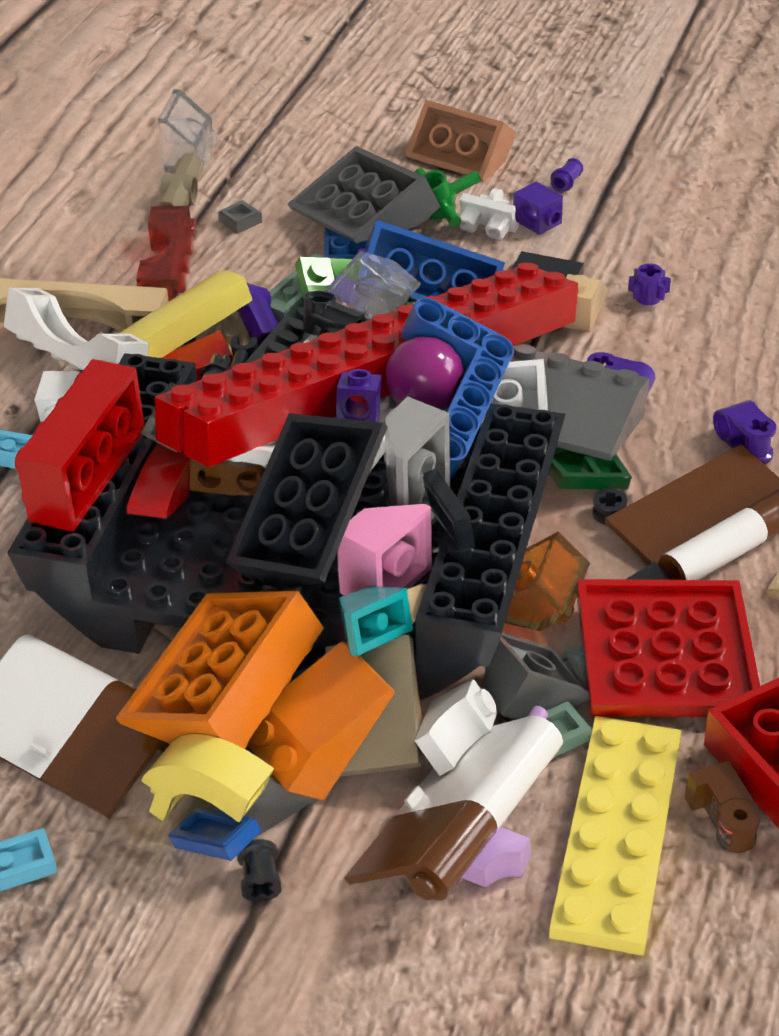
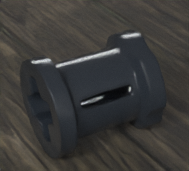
(259, 871)

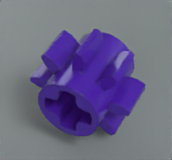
(649, 284)

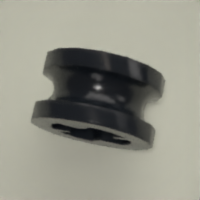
(608, 497)

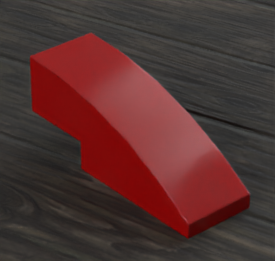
(161, 484)

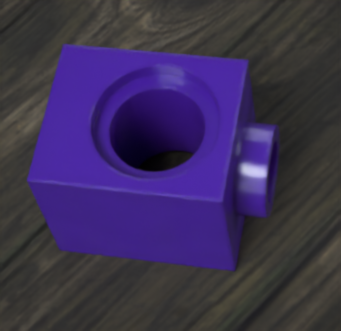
(538, 207)
(359, 383)

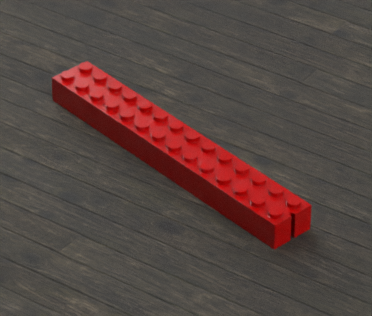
(252, 400)

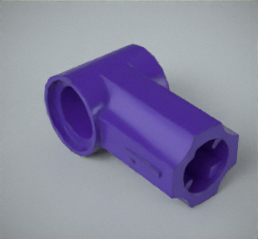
(257, 314)

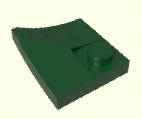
(583, 471)

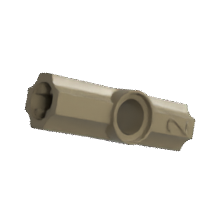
(182, 184)

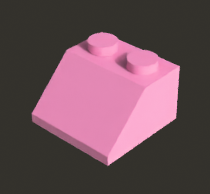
(385, 548)

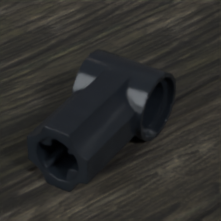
(325, 315)

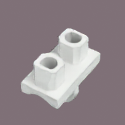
(489, 211)

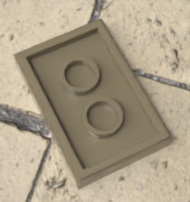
(392, 737)

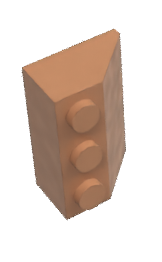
(459, 140)

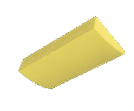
(191, 312)

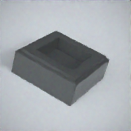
(240, 216)

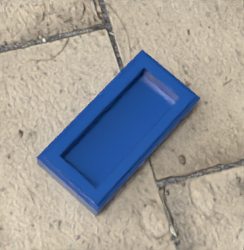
(214, 834)

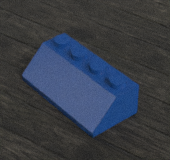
(429, 260)

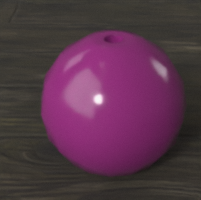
(424, 371)

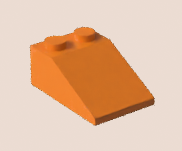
(321, 722)

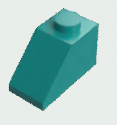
(374, 617)

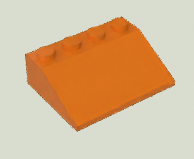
(224, 667)

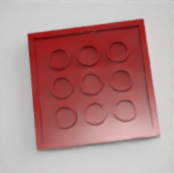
(664, 646)

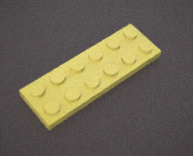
(616, 837)

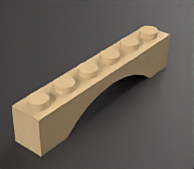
(107, 304)

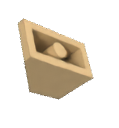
(590, 300)

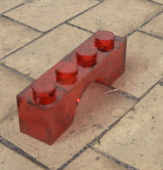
(171, 236)

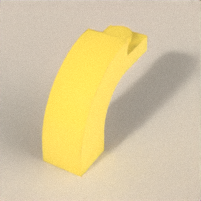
(209, 770)

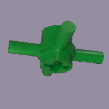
(446, 193)

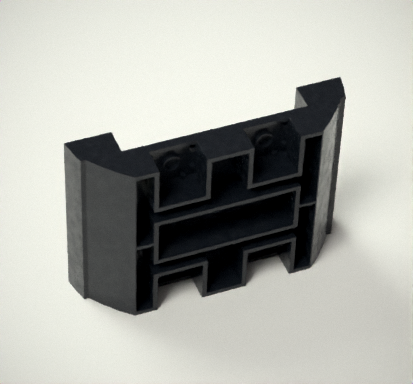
(138, 570)

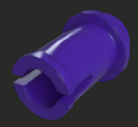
(563, 178)

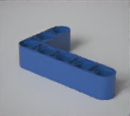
(483, 359)

